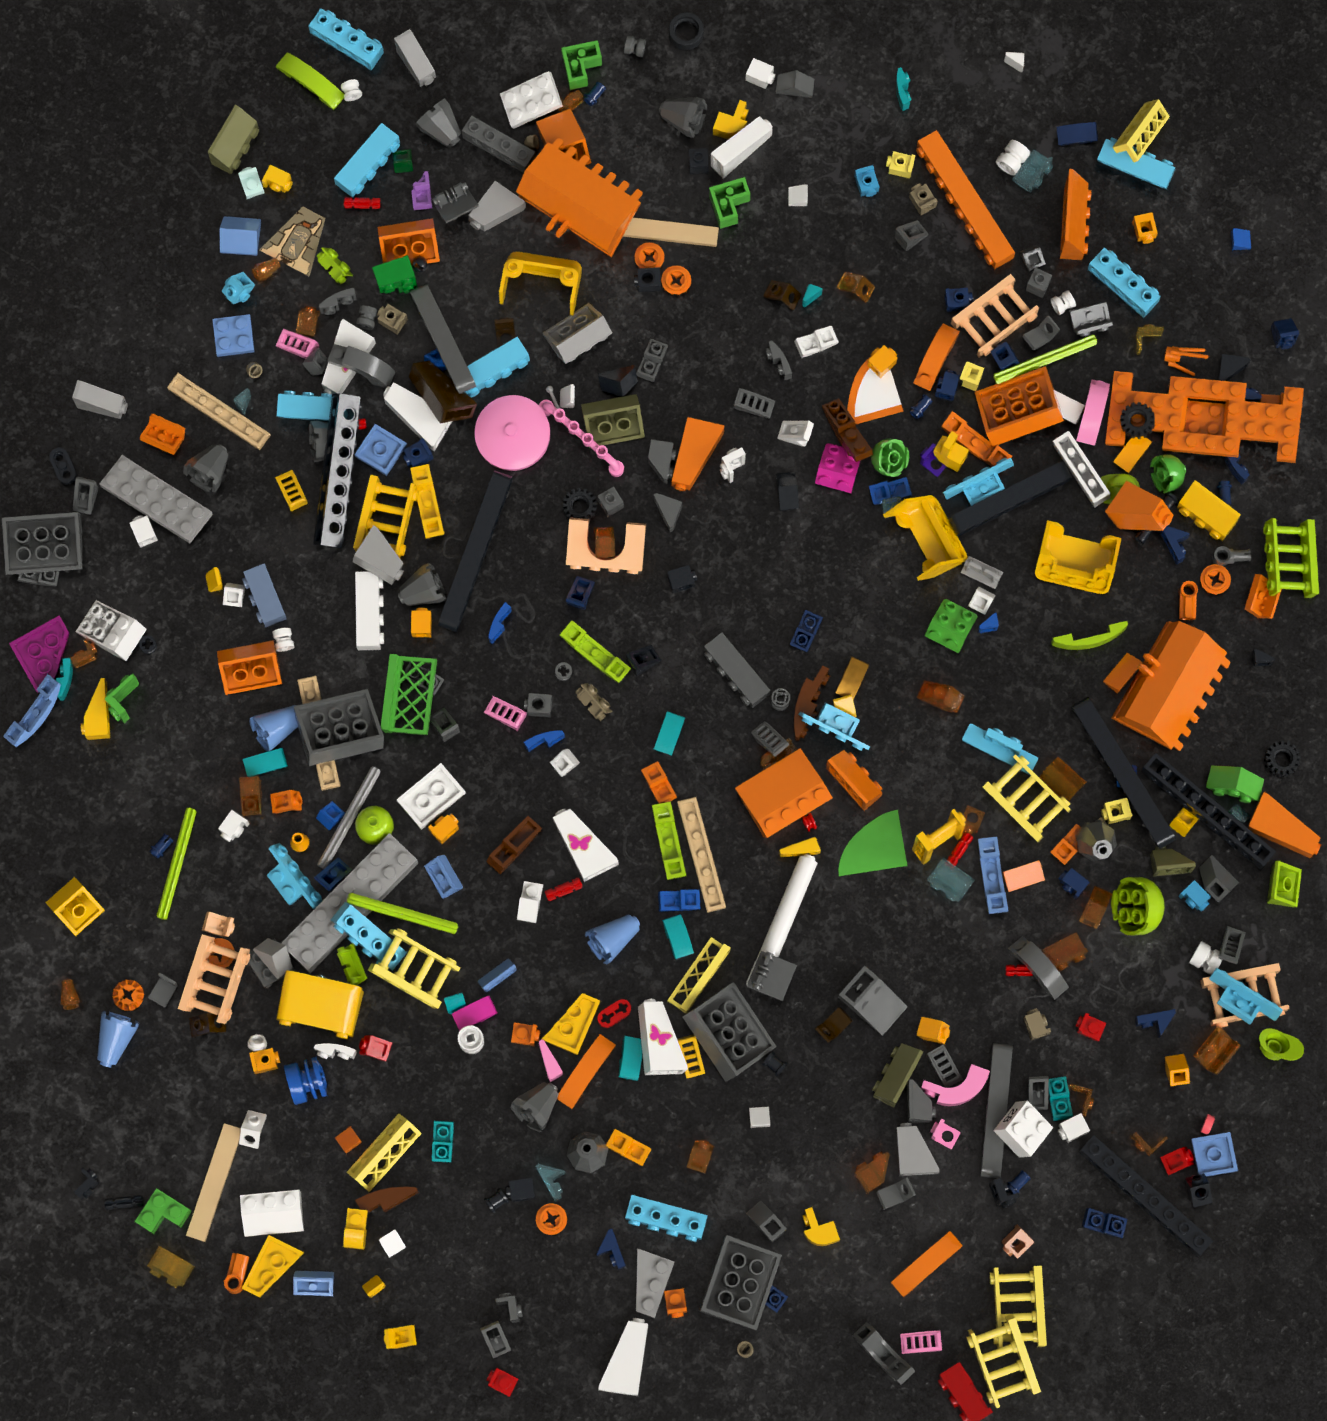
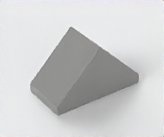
(274, 957)

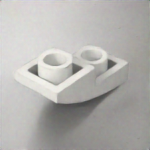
(329, 1050)

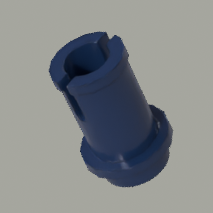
(594, 94)
(918, 410)
(1224, 491)
(158, 849)
(1018, 1182)

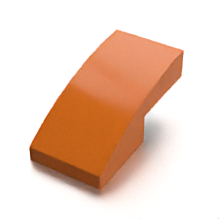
(658, 783)
(1067, 846)

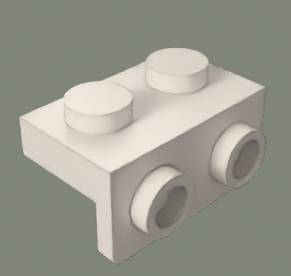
(731, 461)

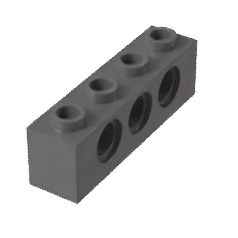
(498, 144)

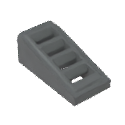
(751, 395)
(769, 737)
(1235, 935)
(942, 1049)

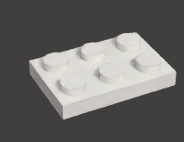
(531, 99)
(431, 796)

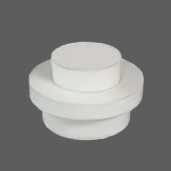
(257, 1043)

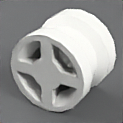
(351, 90)

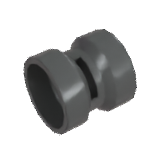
(630, 46)
(366, 317)
(778, 702)

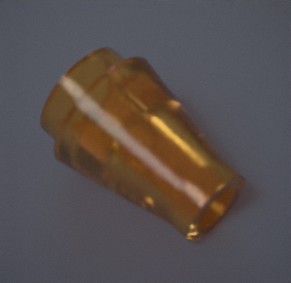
(264, 269)
(69, 996)

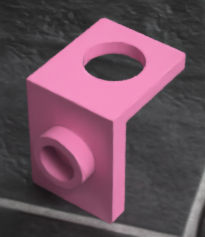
(939, 1128)

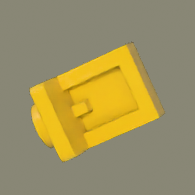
(400, 1337)

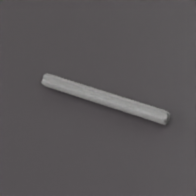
(349, 817)

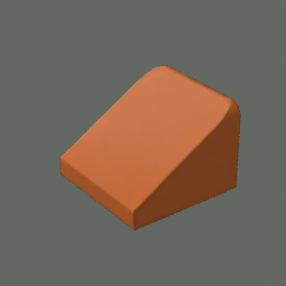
(348, 1140)

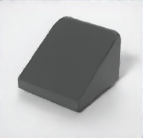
(1032, 257)
(316, 362)

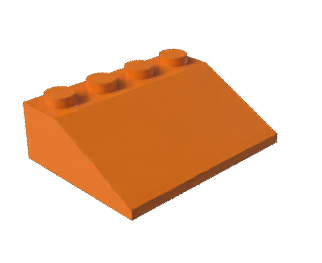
(1074, 217)
(1018, 406)
(783, 793)

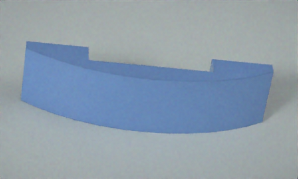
(36, 714)
(992, 875)

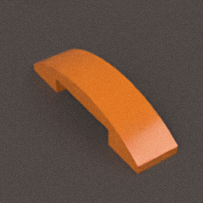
(973, 440)
(585, 1071)
(926, 1264)

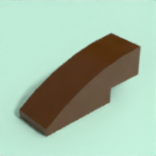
(513, 845)
(385, 1198)

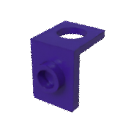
(927, 457)

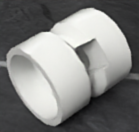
(1014, 155)
(1206, 958)
(471, 1039)

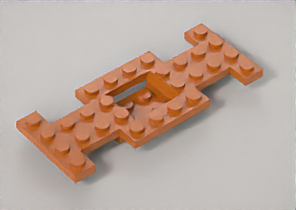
(1208, 426)

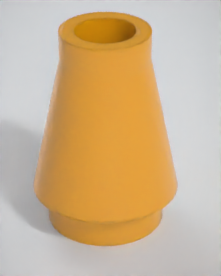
(299, 846)

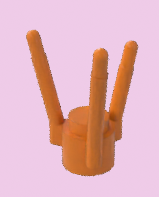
(1174, 353)

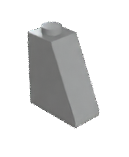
(414, 58)
(495, 207)
(99, 400)
(379, 557)
(913, 1153)

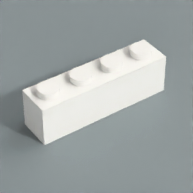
(1081, 469)
(368, 611)

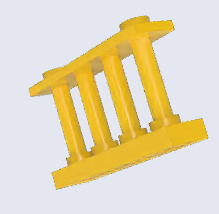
(371, 505)
(925, 844)

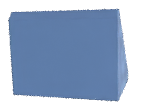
(239, 235)

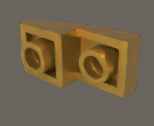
(852, 677)

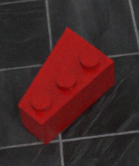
(964, 1394)

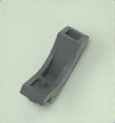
(369, 366)
(1039, 966)
(883, 1354)

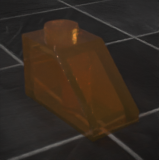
(1095, 907)

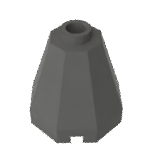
(684, 114)
(440, 124)
(318, 439)
(207, 467)
(422, 588)
(1096, 840)
(536, 1105)
(591, 1160)

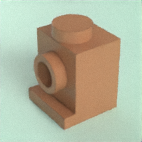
(1021, 1246)

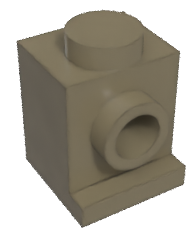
(925, 204)
(394, 324)
(1036, 1024)

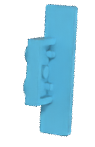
(981, 485)
(838, 722)
(998, 745)
(290, 880)
(1242, 1000)

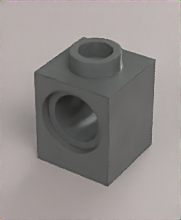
(1038, 282)
(610, 501)
(545, 711)

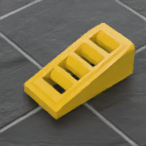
(296, 503)
(807, 846)
(696, 1072)

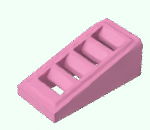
(307, 348)
(520, 718)
(552, 1067)
(938, 1345)

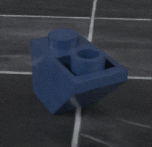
(1284, 333)

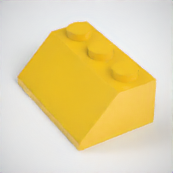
(1208, 511)

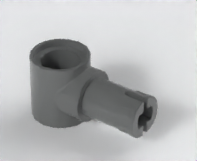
(1231, 556)

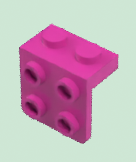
(837, 469)

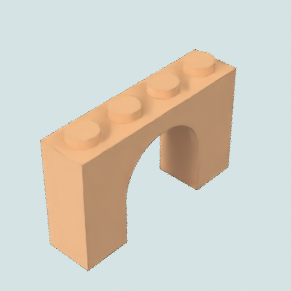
(580, 554)

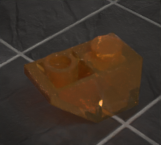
(604, 542)
(941, 696)
(251, 795)
(872, 1174)

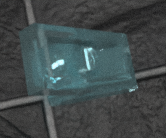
(549, 1174)

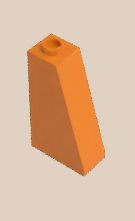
(696, 448)
(1282, 827)

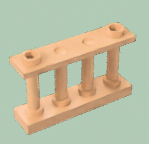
(992, 297)
(1250, 977)
(195, 981)

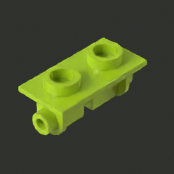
(339, 269)
(354, 971)

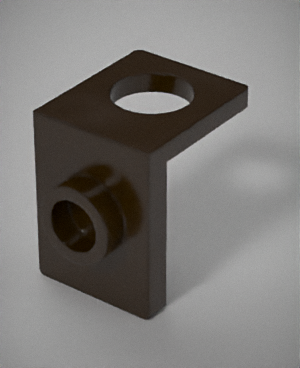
(780, 291)
(504, 326)
(205, 1024)
(834, 1024)

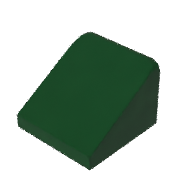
(402, 161)

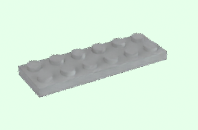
(156, 499)

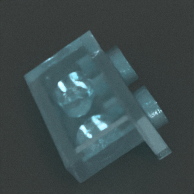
(1032, 171)
(950, 880)

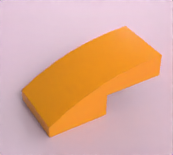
(1132, 453)
(628, 1147)

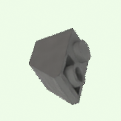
(660, 459)
(1216, 879)
(766, 1221)

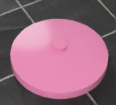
(512, 433)

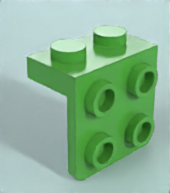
(951, 625)
(115, 696)

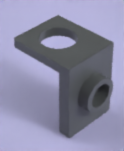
(1040, 335)
(163, 990)
(895, 1194)

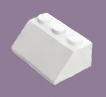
(272, 1213)

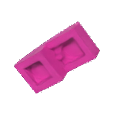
(474, 1012)

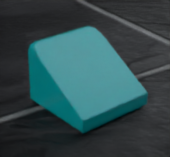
(811, 294)
(454, 1002)

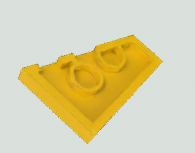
(573, 1025)
(270, 1265)

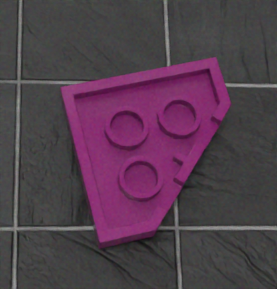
(42, 650)

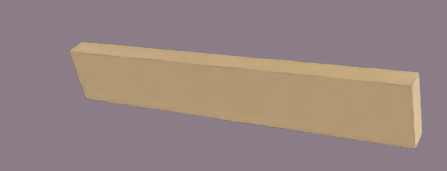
(672, 232)
(218, 411)
(326, 771)
(701, 854)
(214, 1183)

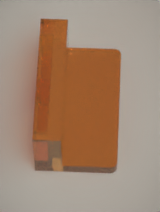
(1062, 779)

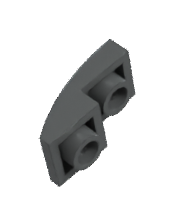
(331, 304)
(776, 355)
(652, 360)
(41, 578)
(417, 676)

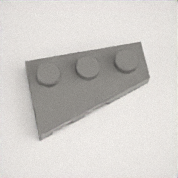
(652, 1279)

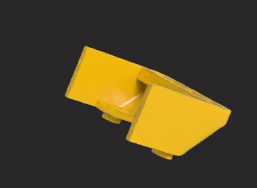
(566, 270)
(932, 533)

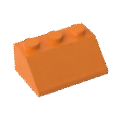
(409, 240)
(249, 667)
(854, 779)

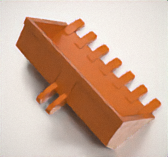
(578, 197)
(1171, 684)

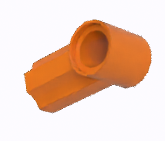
(1187, 603)
(237, 1271)

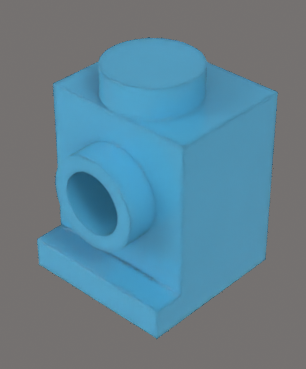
(861, 176)
(1195, 896)

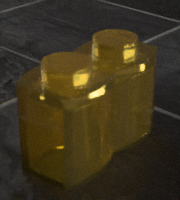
(170, 1266)

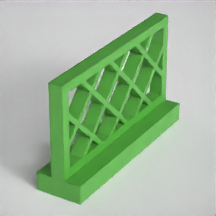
(392, 696)

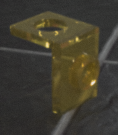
(1147, 330)

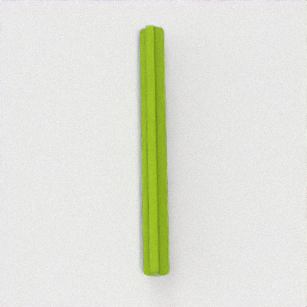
(1045, 359)
(176, 863)
(402, 913)

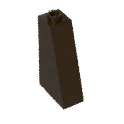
(441, 393)

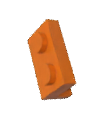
(163, 434)
(1259, 601)

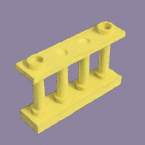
(1023, 815)
(397, 978)
(1035, 1297)
(1016, 1346)

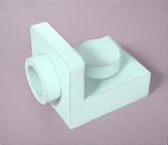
(251, 182)

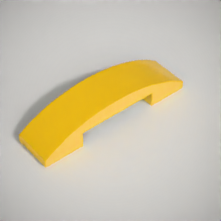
(427, 501)

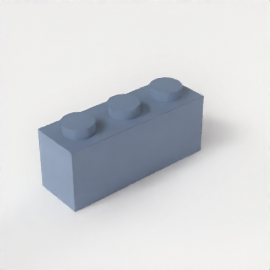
(263, 595)

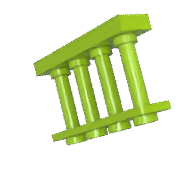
(1307, 549)

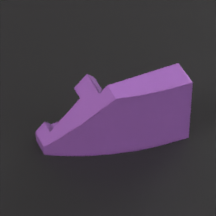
(421, 193)

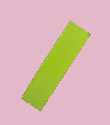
(311, 79)
(1067, 642)
(594, 652)
(668, 840)

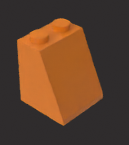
(563, 126)
(1138, 510)

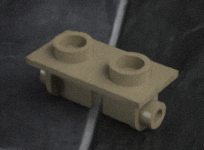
(599, 706)

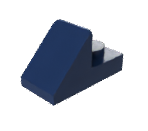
(1171, 538)
(580, 592)
(333, 874)
(1161, 1020)
(610, 1244)

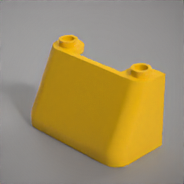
(1076, 560)
(319, 1003)

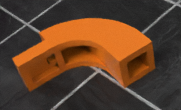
(935, 356)

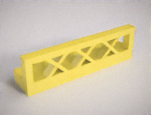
(1140, 125)
(705, 978)
(381, 1149)

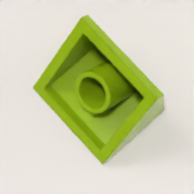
(1284, 884)

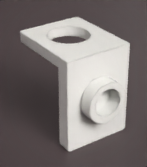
(252, 1126)

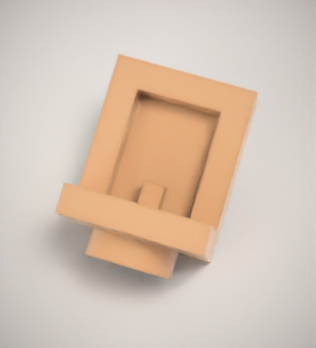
(218, 924)

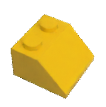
(75, 906)

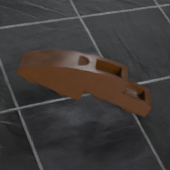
(846, 430)
(808, 693)

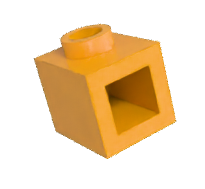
(882, 360)
(421, 623)
(933, 1030)
(1177, 1070)

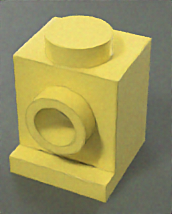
(904, 169)
(971, 376)
(1121, 806)

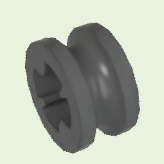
(567, 667)

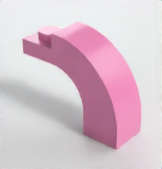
(1093, 412)
(961, 1094)

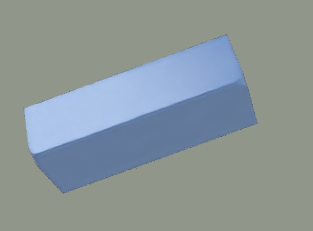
(443, 876)
(497, 975)
(313, 1283)

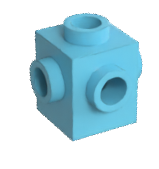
(238, 288)

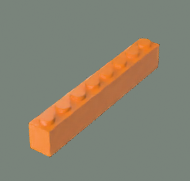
(965, 200)

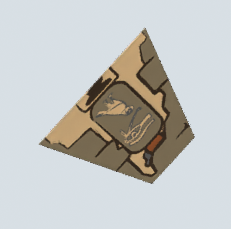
(297, 241)

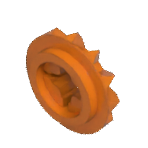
(649, 248)
(677, 272)
(1212, 571)
(225, 961)
(137, 995)
(542, 1216)

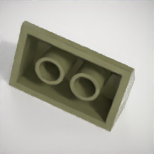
(233, 140)
(613, 420)
(897, 1074)

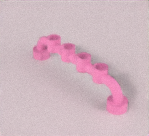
(616, 467)

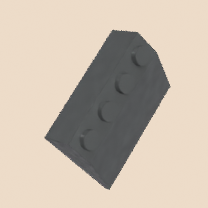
(42, 543)
(339, 727)
(729, 1032)
(740, 1282)

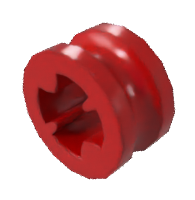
(809, 822)

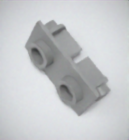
(981, 572)

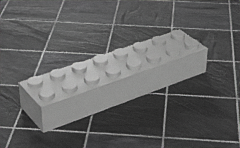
(372, 879)

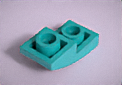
(902, 84)
(66, 670)
(669, 733)
(265, 762)
(678, 936)
(631, 1058)
(1059, 1099)
(442, 1141)

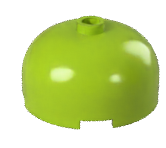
(1147, 905)

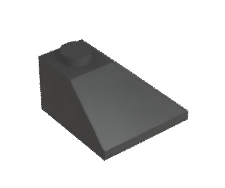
(918, 1105)

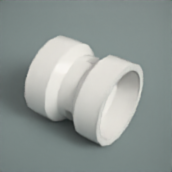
(1063, 302)
(283, 639)

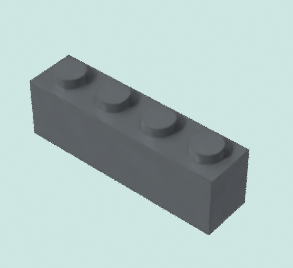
(737, 670)

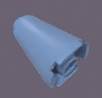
(274, 726)
(610, 938)
(114, 1037)

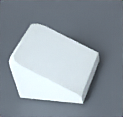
(1015, 60)
(798, 195)
(567, 396)
(233, 594)
(981, 600)
(564, 762)
(759, 1117)
(392, 1243)

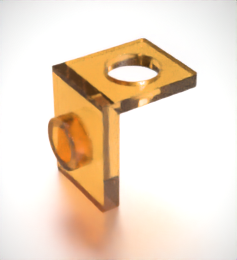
(854, 283)
(973, 827)
(1088, 1103)
(1143, 1146)

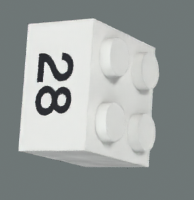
(1023, 1129)

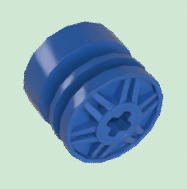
(305, 1080)

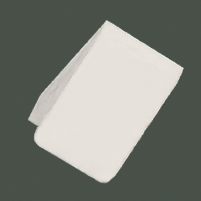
(795, 432)
(529, 902)

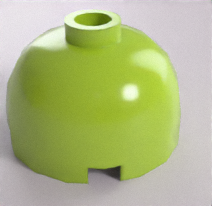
(373, 824)

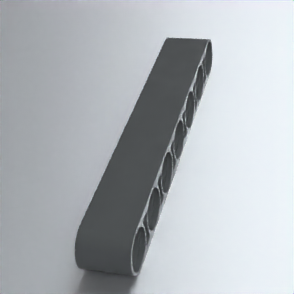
(442, 338)
(996, 1109)

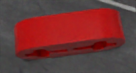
(612, 1009)

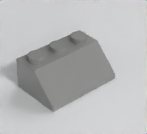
(577, 333)

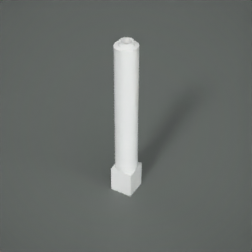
(788, 906)

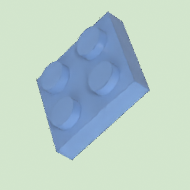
(233, 335)
(380, 449)
(1214, 1154)

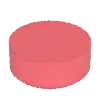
(1207, 1125)

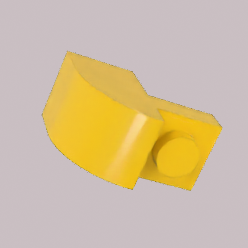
(727, 125)
(950, 452)
(355, 1229)
(819, 1235)

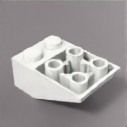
(111, 630)

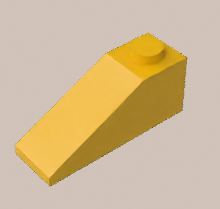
(96, 718)

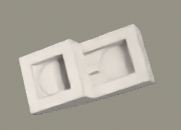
(816, 342)

